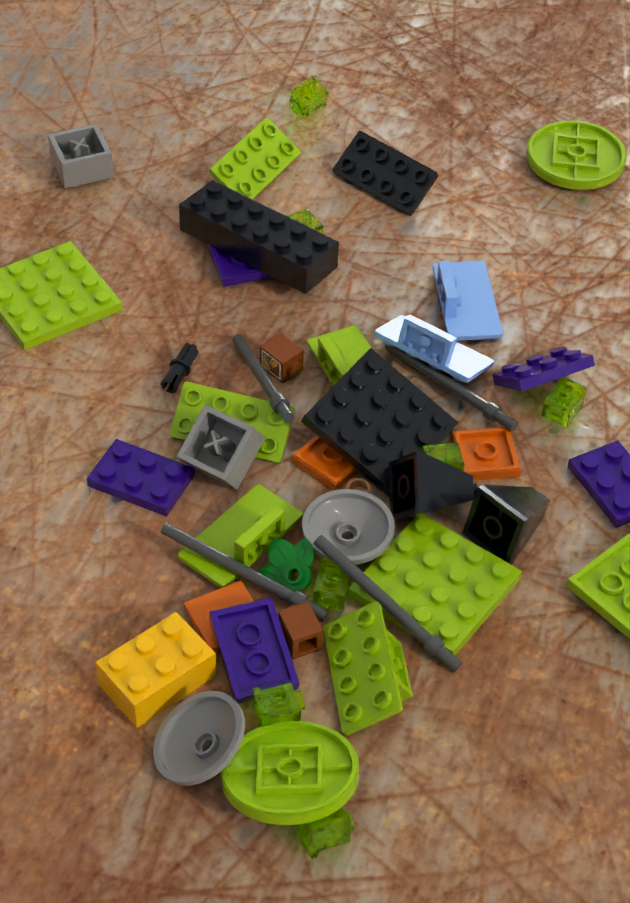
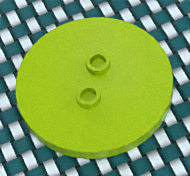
(576, 155)
(291, 773)

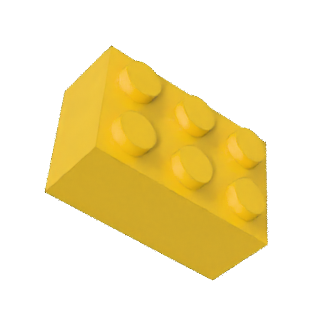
(156, 669)

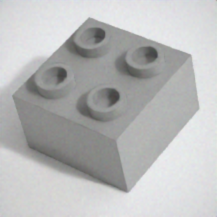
(80, 156)
(221, 446)

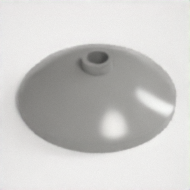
(352, 521)
(199, 738)

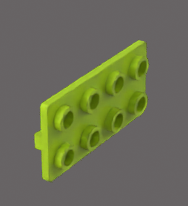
(255, 160)
(338, 351)
(244, 408)
(243, 533)
(366, 668)

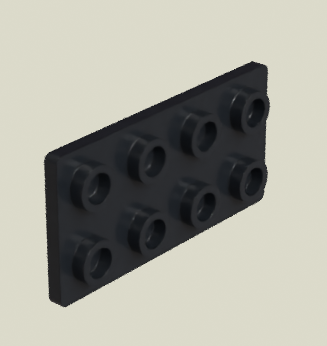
(385, 173)

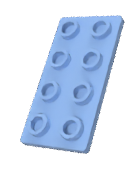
(467, 300)
(434, 347)

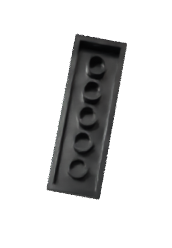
(259, 236)

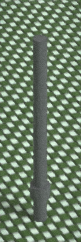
(277, 400)
(490, 410)
(242, 570)
(432, 644)

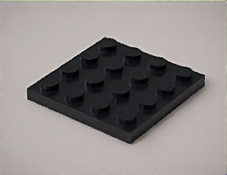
(377, 418)

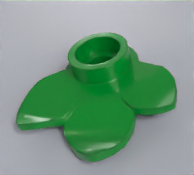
(288, 559)

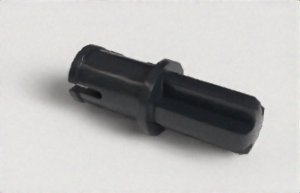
(179, 367)

